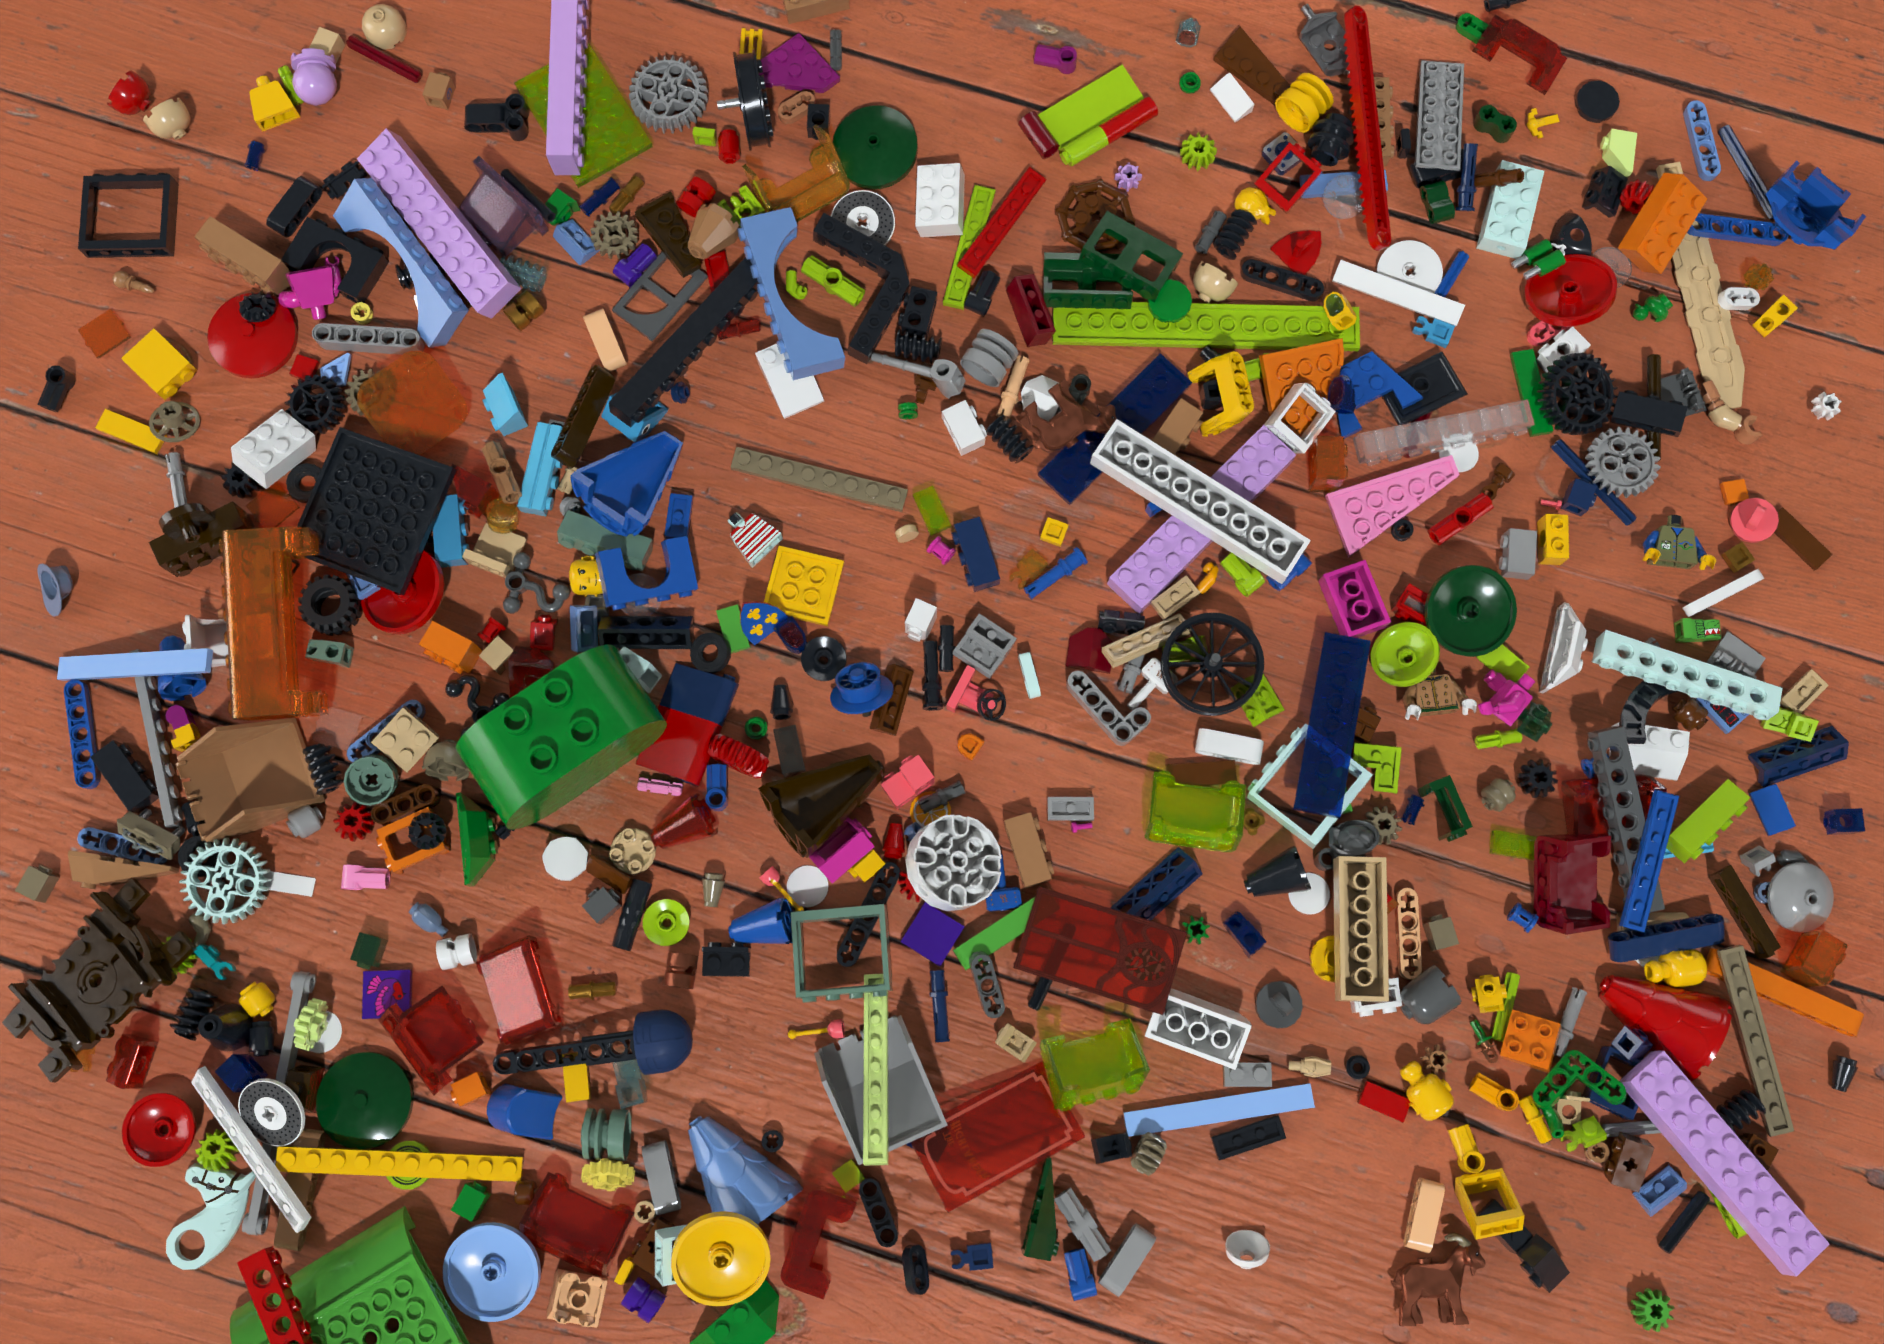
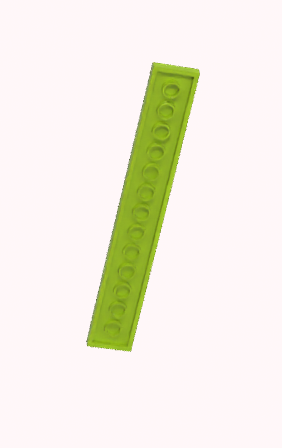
(1205, 325)

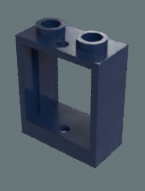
(1624, 1111)

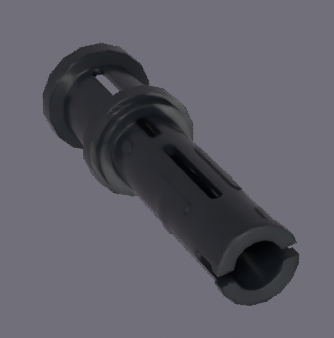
(931, 686)

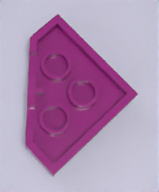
(798, 67)

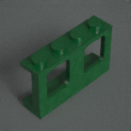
(1136, 243)
(1069, 268)

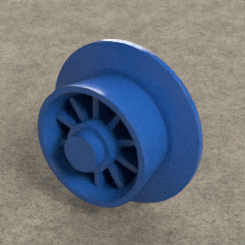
(860, 689)

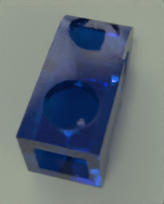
(1244, 933)

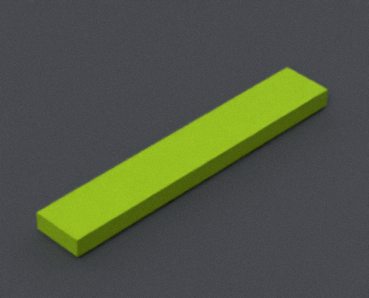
(975, 222)

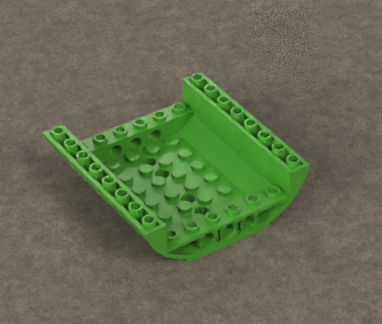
(360, 1289)

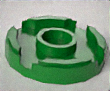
(1172, 302)

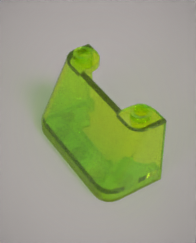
(1195, 814)

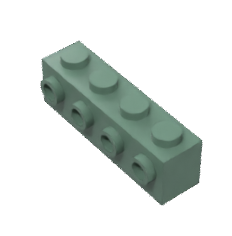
(590, 537)

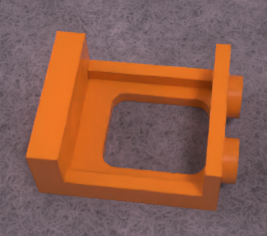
(392, 861)

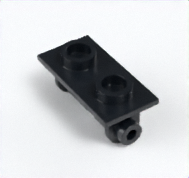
(336, 183)
(1111, 623)

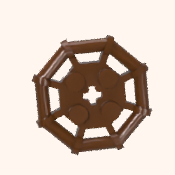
(1091, 205)

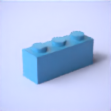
(450, 533)

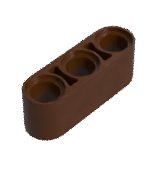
(395, 803)

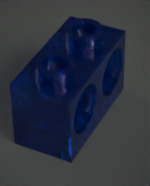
(240, 1071)

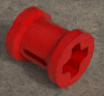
(491, 630)

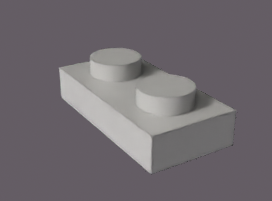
(1070, 808)
(1248, 1075)

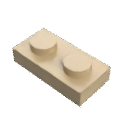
(1175, 598)
(1803, 692)

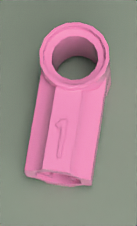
(358, 877)

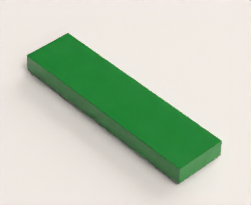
(1527, 380)

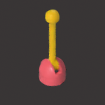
(771, 878)
(834, 1029)

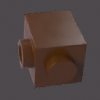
(1760, 1149)

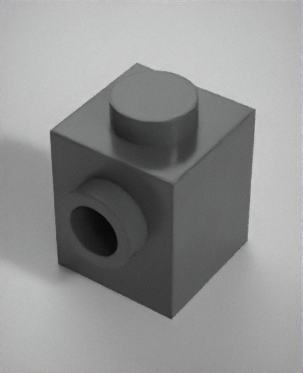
(602, 904)

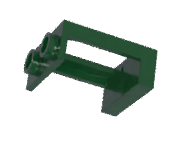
(1438, 787)

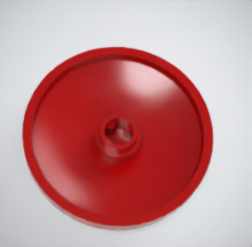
(1573, 292)
(251, 347)
(408, 612)

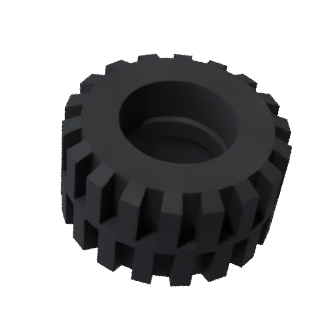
(317, 593)

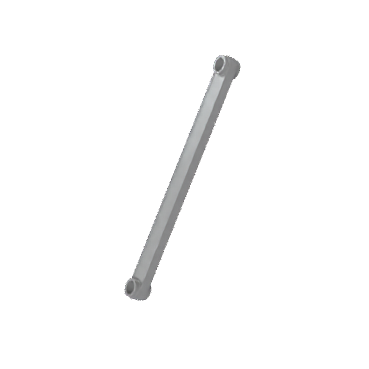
(301, 984)

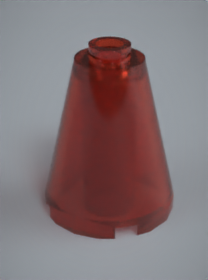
(685, 824)

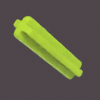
(1502, 1017)

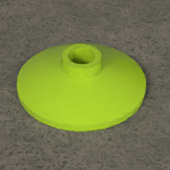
(654, 919)

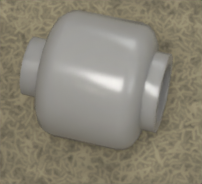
(304, 821)

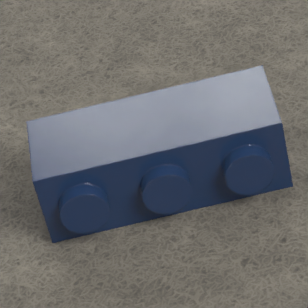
(975, 554)

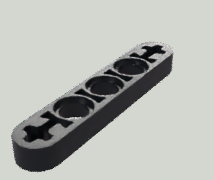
(868, 926)

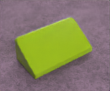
(1505, 662)

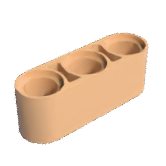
(604, 340)
(1424, 1215)

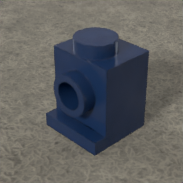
(1633, 1039)

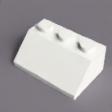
(1661, 754)

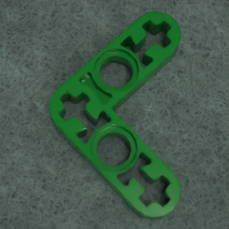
(1572, 1073)

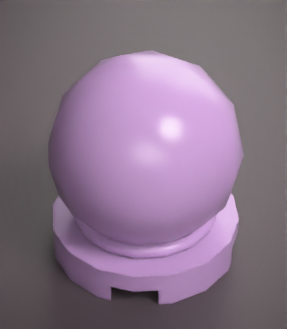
(314, 76)

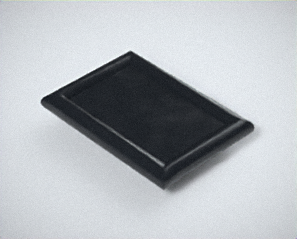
(1434, 381)

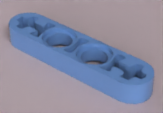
(1706, 140)
(377, 729)
(121, 849)

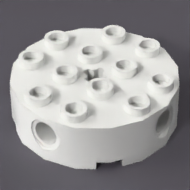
(947, 883)

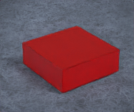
(304, 366)

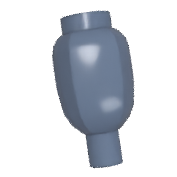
(427, 919)

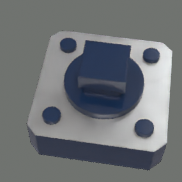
(1274, 148)

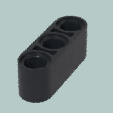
(1425, 176)
(294, 206)
(882, 1223)

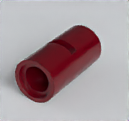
(1038, 135)

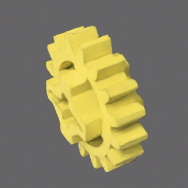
(608, 1174)

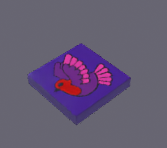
(383, 990)

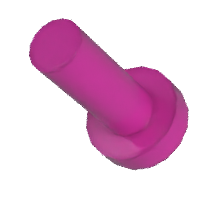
(1074, 827)

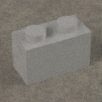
(1518, 553)

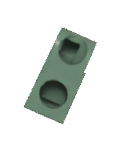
(329, 652)

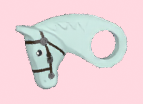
(226, 1203)

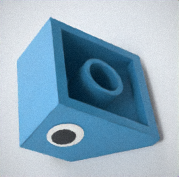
(640, 429)

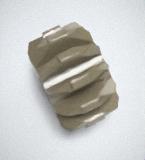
(1390, 824)
(1148, 1153)

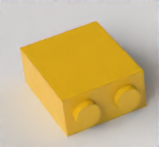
(159, 364)

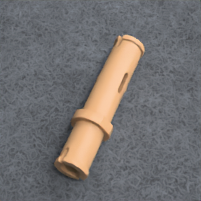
(1010, 396)

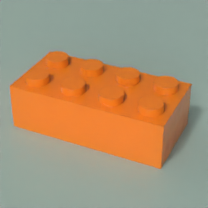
(1662, 223)

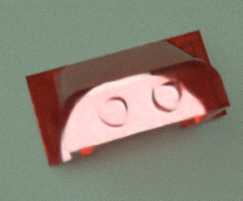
(1526, 45)
(432, 1036)

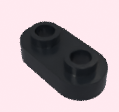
(915, 1269)

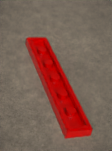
(1001, 222)

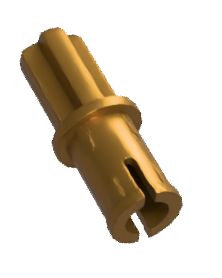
(626, 195)
(592, 990)

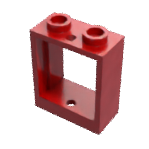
(1276, 197)

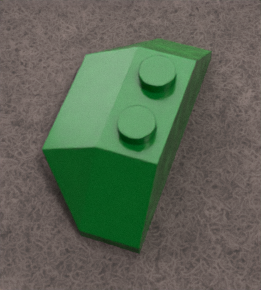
(476, 839)
(746, 1321)

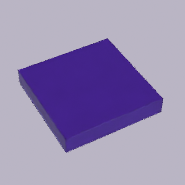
(932, 934)

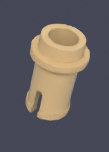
(565, 485)

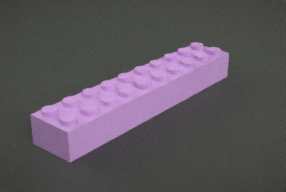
(566, 86)
(439, 224)
(1177, 544)
(1724, 1163)

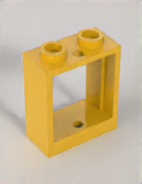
(1494, 1223)

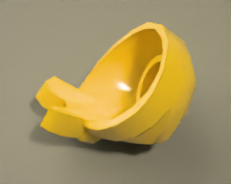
(1255, 203)

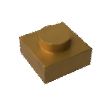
(1738, 557)

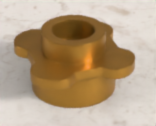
(1258, 820)

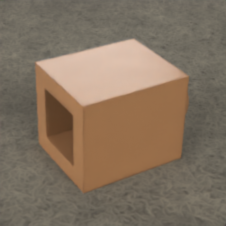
(439, 90)

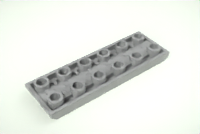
(1439, 115)

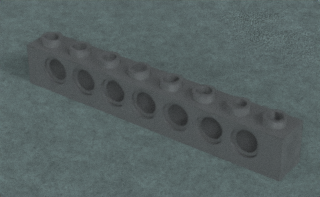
(1629, 806)

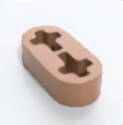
(796, 107)

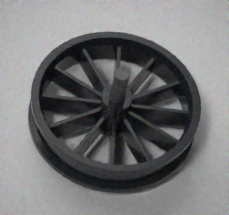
(1212, 664)

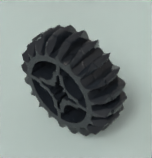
(300, 410)

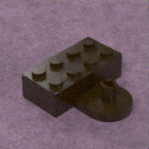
(194, 535)

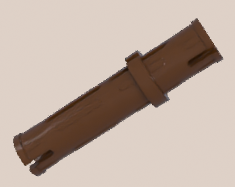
(1499, 178)

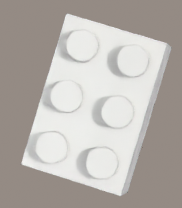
(940, 200)
(273, 448)

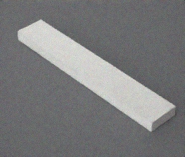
(1398, 293)

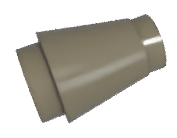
(712, 888)

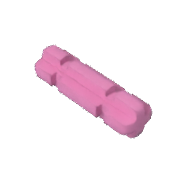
(660, 786)

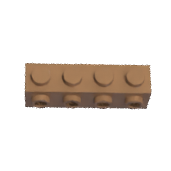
(1385, 113)

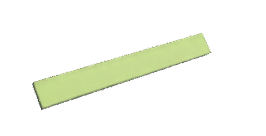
(875, 1076)

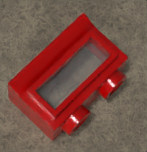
(1411, 605)

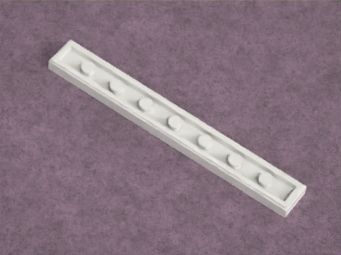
(251, 1150)

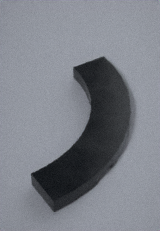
(1636, 708)

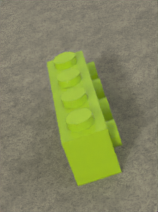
(1706, 821)

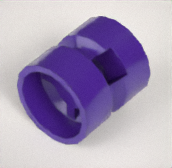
(643, 1300)

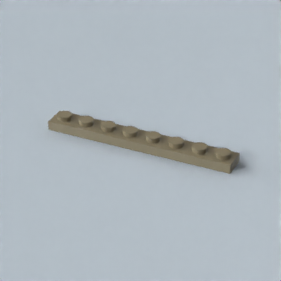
(819, 479)
(1755, 1039)

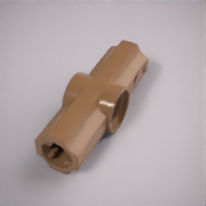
(501, 472)

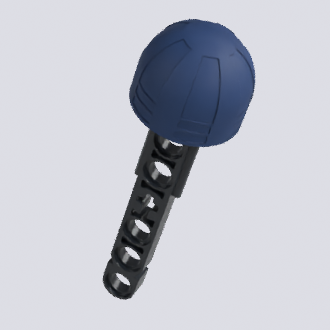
(658, 1042)

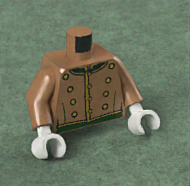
(1435, 697)

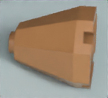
(712, 231)

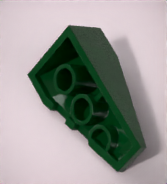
(1041, 1230)

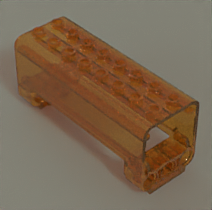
(263, 623)

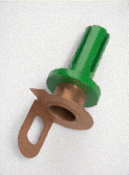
(1484, 1041)

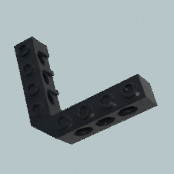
(880, 260)

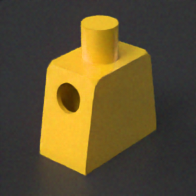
(271, 104)

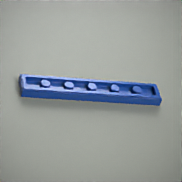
(1649, 860)

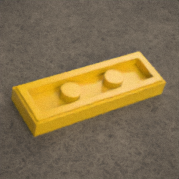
(129, 431)

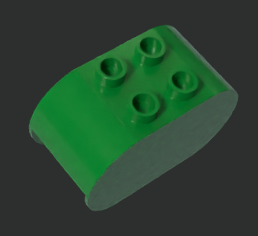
(560, 736)

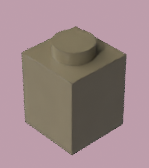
(37, 883)
(1440, 932)

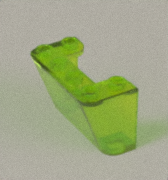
(1094, 1066)

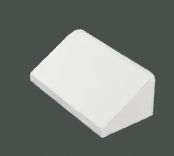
(1232, 97)

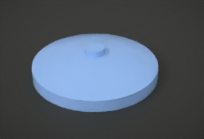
(491, 1272)

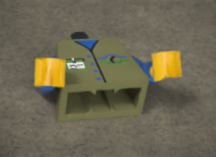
(1675, 547)

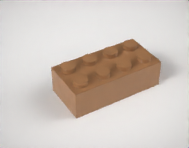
(243, 257)

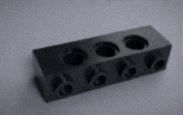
(647, 632)

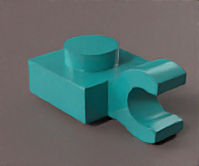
(211, 959)

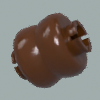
(1690, 714)

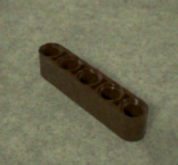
(583, 416)

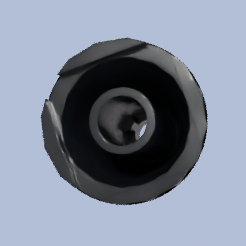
(1278, 875)
(226, 1027)

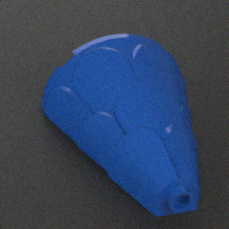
(628, 483)

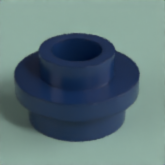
(680, 392)

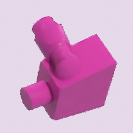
(312, 288)
(1509, 698)

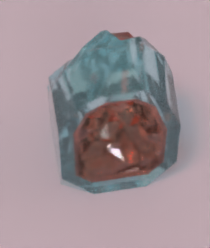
(1188, 32)

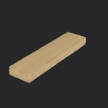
(1142, 641)

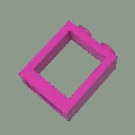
(842, 849)

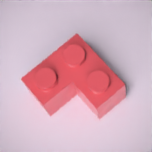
(908, 782)

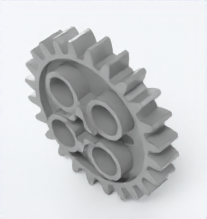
(1616, 479)

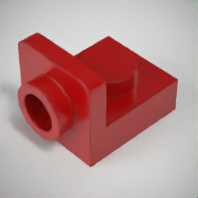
(543, 632)

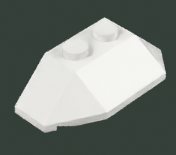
(1564, 648)

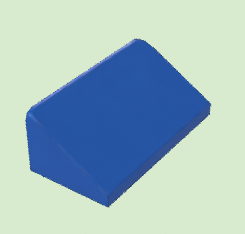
(1772, 809)

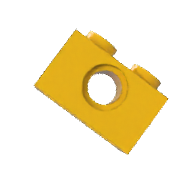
(1553, 539)

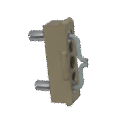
(149, 836)

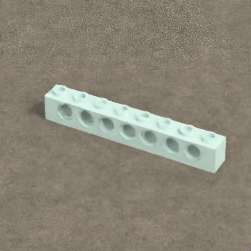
(1765, 695)

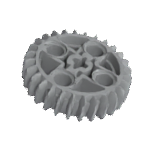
(667, 90)

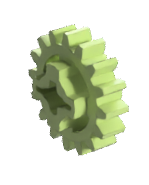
(310, 1024)

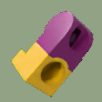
(184, 727)

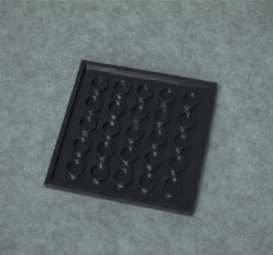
(375, 509)

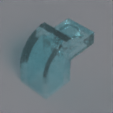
(631, 1087)

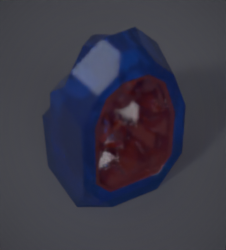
(1342, 395)
(791, 635)

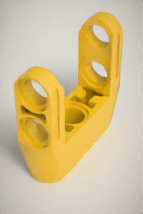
(1233, 388)

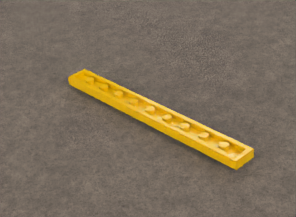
(399, 1163)

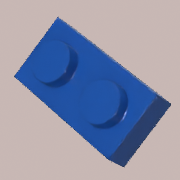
(678, 516)

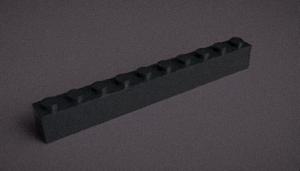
(685, 345)

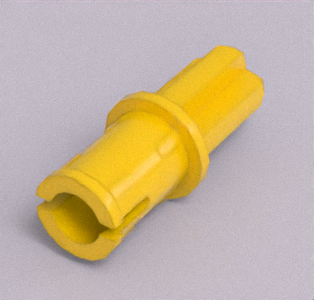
(1535, 1119)

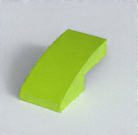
(1792, 724)

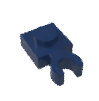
(977, 1256)

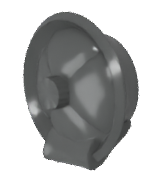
(1354, 838)

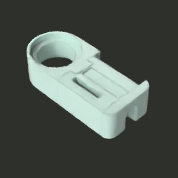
(1029, 675)

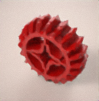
(738, 756)

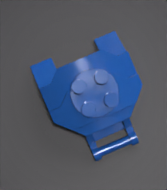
(1811, 209)

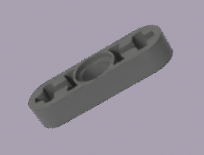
(988, 967)

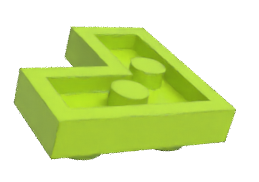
(1385, 760)

